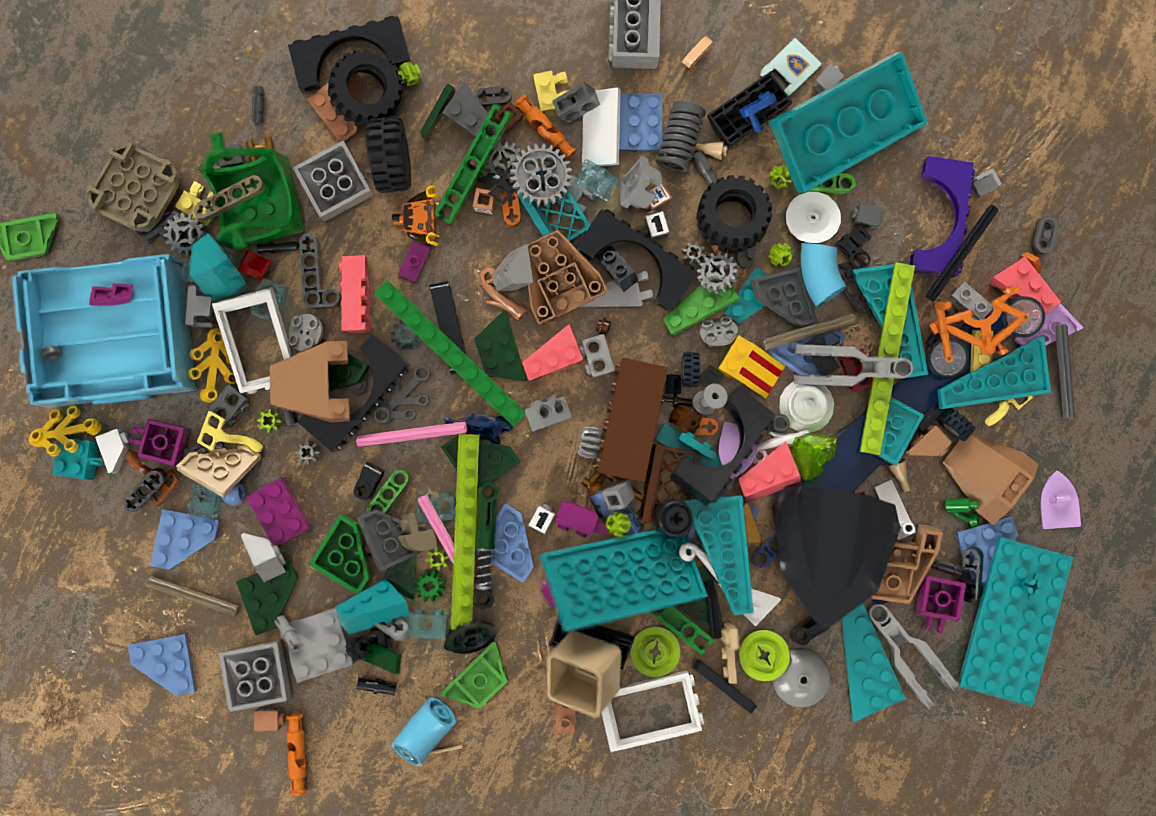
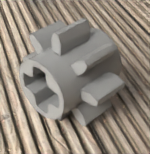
(694, 248)
(313, 452)

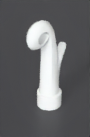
(779, 439)
(699, 552)

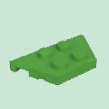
(27, 236)
(479, 679)

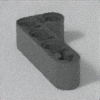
(314, 271)

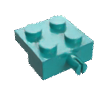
(80, 463)

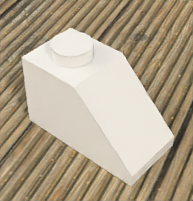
(113, 448)

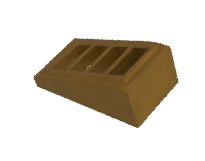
(752, 532)

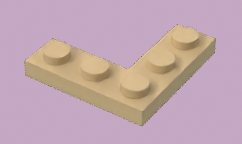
(730, 639)

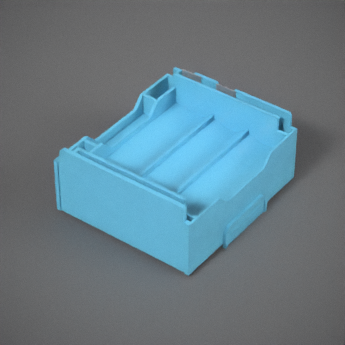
(106, 350)

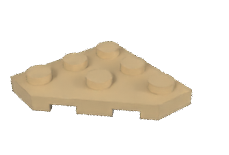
(219, 468)

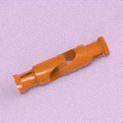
(547, 129)
(297, 768)

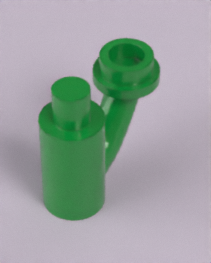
(957, 506)

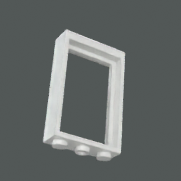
(242, 301)
(614, 740)

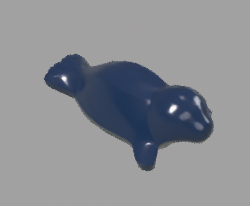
(484, 426)

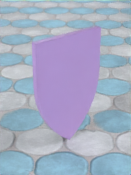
(729, 445)
(1059, 503)

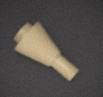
(715, 149)
(900, 473)

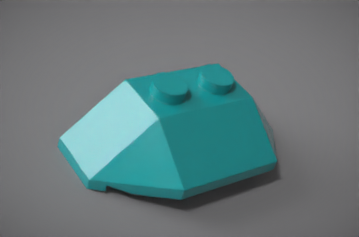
(214, 271)

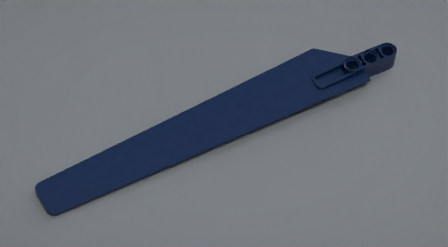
(849, 466)

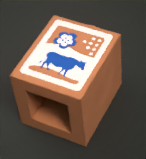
(662, 197)
(483, 201)
(268, 719)

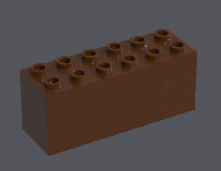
(631, 420)

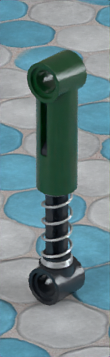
(485, 542)

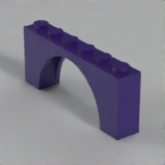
(955, 180)

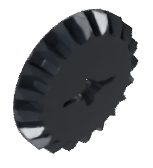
(471, 637)

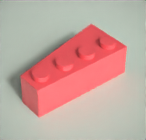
(355, 295)

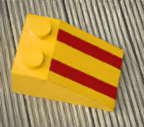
(751, 367)

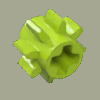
(409, 73)
(780, 177)
(780, 254)
(264, 421)
(618, 524)
(432, 558)

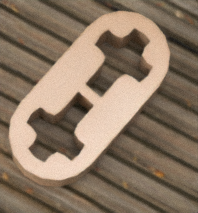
(697, 52)

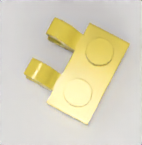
(546, 90)
(188, 201)

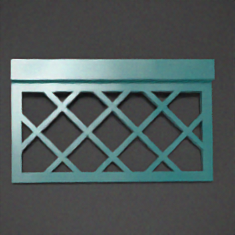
(541, 220)

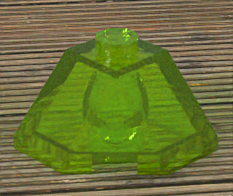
(812, 452)

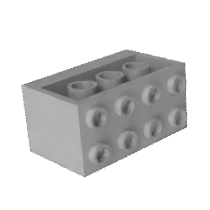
(634, 33)

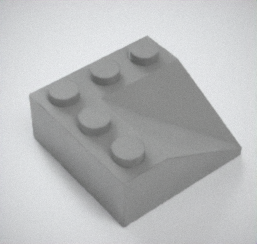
(333, 181)
(322, 646)
(255, 675)

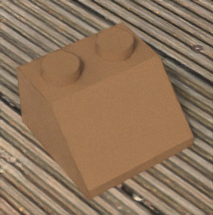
(928, 443)

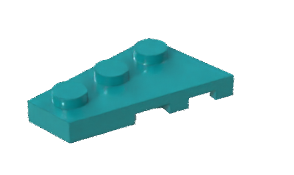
(747, 304)
(899, 429)

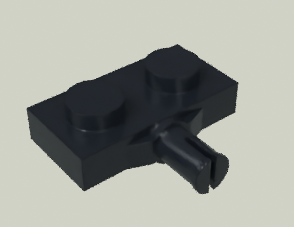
(824, 364)

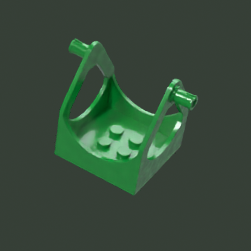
(263, 217)

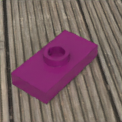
(414, 262)

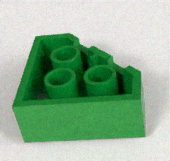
(343, 555)

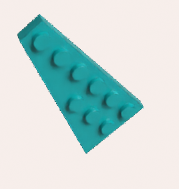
(875, 287)
(1011, 376)
(725, 543)
(868, 670)

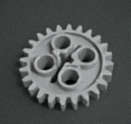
(524, 177)

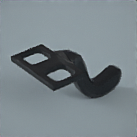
(498, 181)

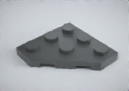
(786, 296)
(382, 538)

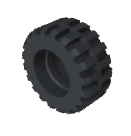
(364, 63)
(388, 154)
(739, 191)

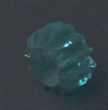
(401, 340)

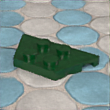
(499, 350)

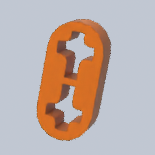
(516, 209)
(704, 432)

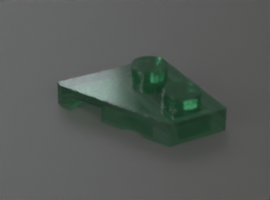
(403, 576)

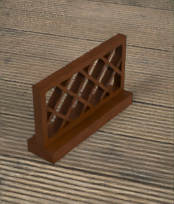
(654, 477)

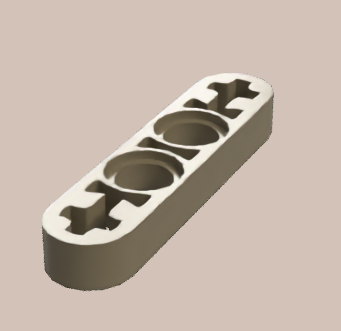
(228, 194)

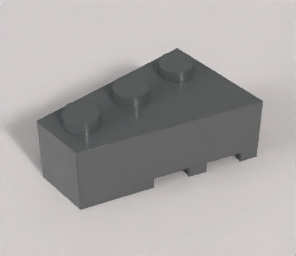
(466, 112)

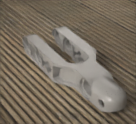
(871, 366)
(895, 636)

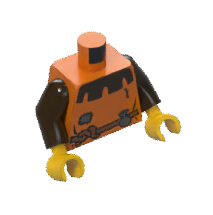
(419, 217)

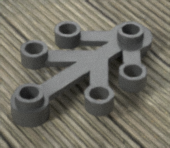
(399, 398)

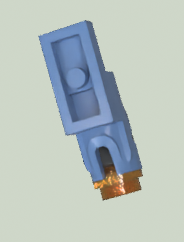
(601, 508)

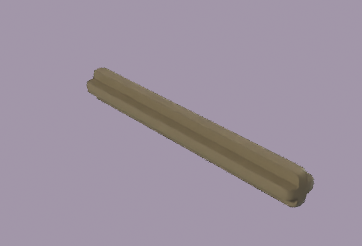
(810, 331)
(192, 595)

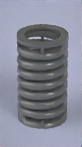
(680, 136)

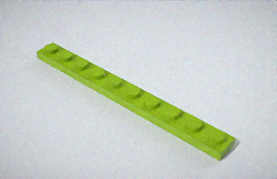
(888, 348)
(465, 529)

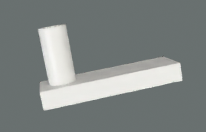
(887, 492)

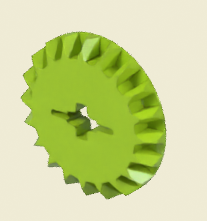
(768, 642)
(663, 662)

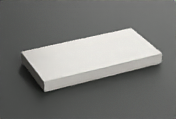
(602, 129)

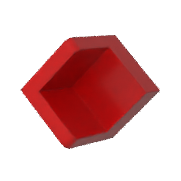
(254, 265)

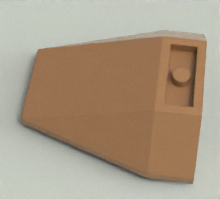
(560, 278)
(990, 474)

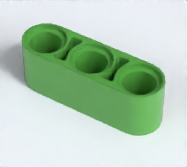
(835, 185)
(395, 487)

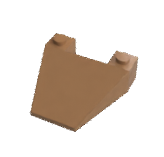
(303, 382)
(909, 565)

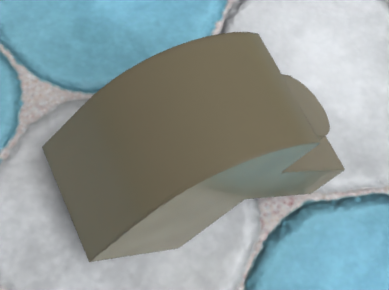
(414, 539)

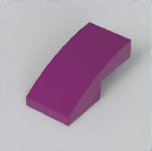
(113, 296)

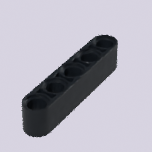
(447, 314)

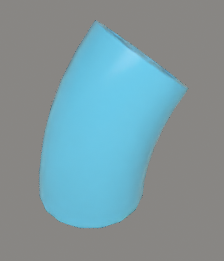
(821, 272)
(424, 731)

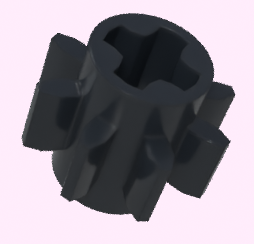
(357, 648)

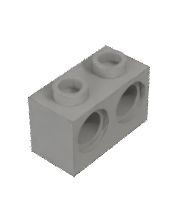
(968, 299)
(602, 355)
(547, 413)

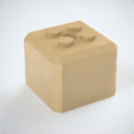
(584, 673)

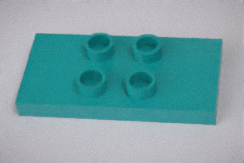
(848, 122)

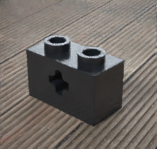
(617, 268)

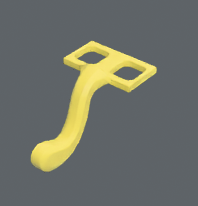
(1001, 412)
(219, 435)

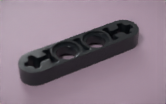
(724, 686)

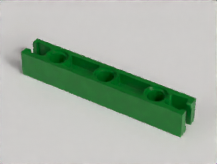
(466, 177)
(677, 622)

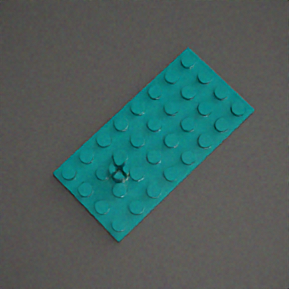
(620, 578)
(1015, 621)

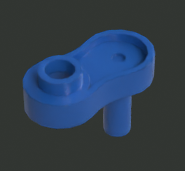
(765, 99)

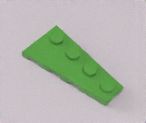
(697, 307)

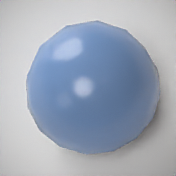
(236, 495)

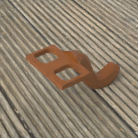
(132, 459)

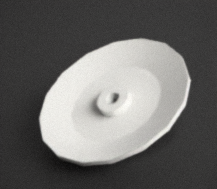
(813, 217)
(807, 406)

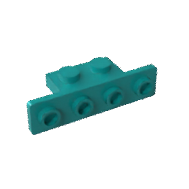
(672, 438)

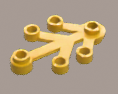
(213, 362)
(41, 436)

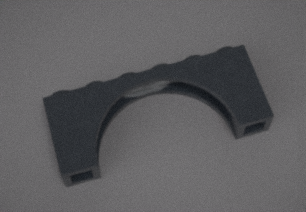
(310, 54)
(674, 275)
(386, 369)
(706, 481)

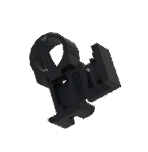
(851, 245)

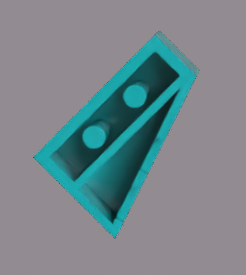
(371, 607)

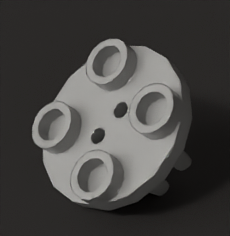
(307, 324)
(718, 331)

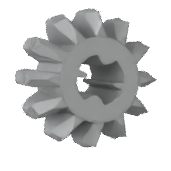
(589, 442)

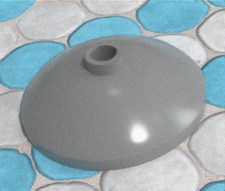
(803, 664)

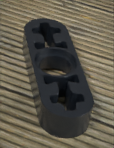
(854, 303)
(153, 487)
(977, 567)

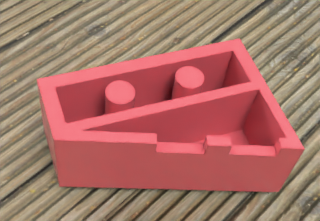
(1030, 282)
(553, 356)
(770, 475)

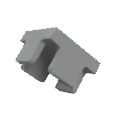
(634, 184)
(199, 309)

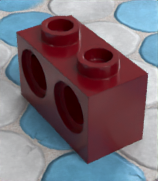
(851, 370)

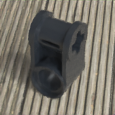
(369, 478)

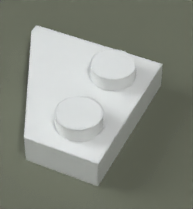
(762, 605)

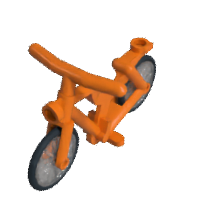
(950, 357)

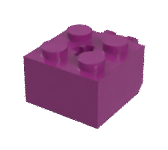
(151, 443)
(579, 519)
(947, 608)

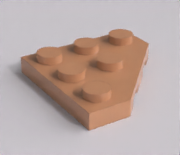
(321, 103)

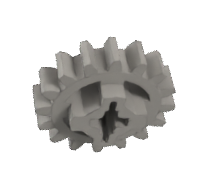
(495, 165)
(178, 228)
(723, 265)

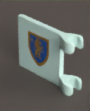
(794, 65)

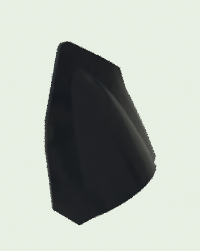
(833, 547)

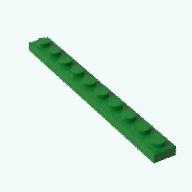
(450, 353)

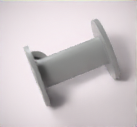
(710, 399)

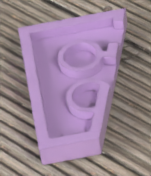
(1048, 330)

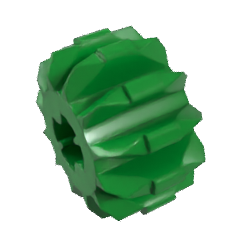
(426, 579)

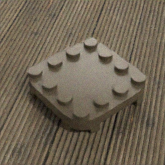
(134, 187)

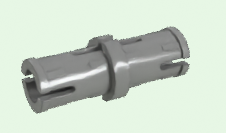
(288, 633)

